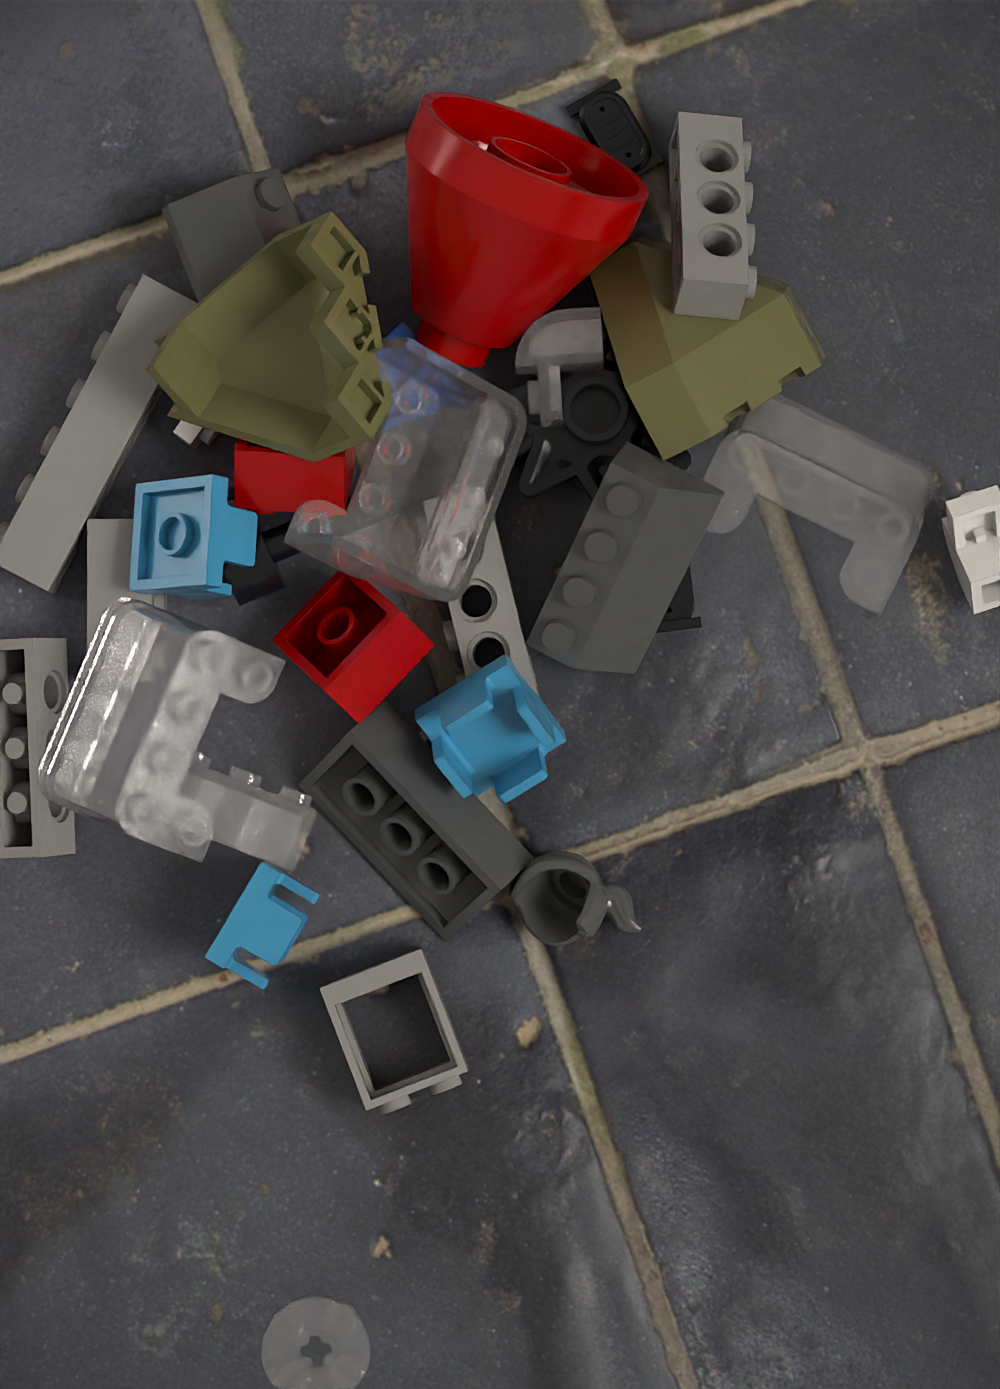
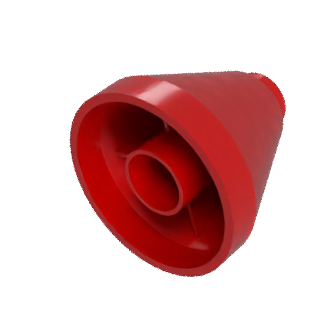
(504, 220)

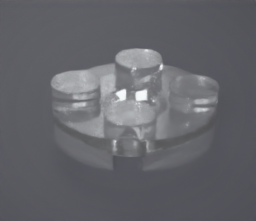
(335, 1324)

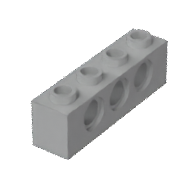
(710, 216)
(499, 623)
(31, 703)

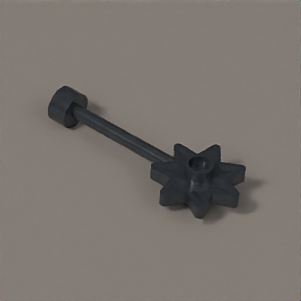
(594, 430)

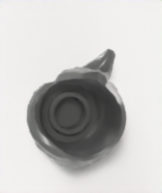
(566, 901)

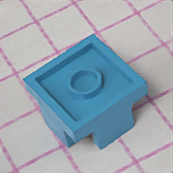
(187, 535)
(491, 732)
(261, 924)

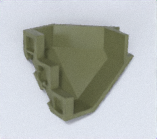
(283, 348)
(692, 369)

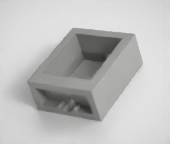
(395, 1094)

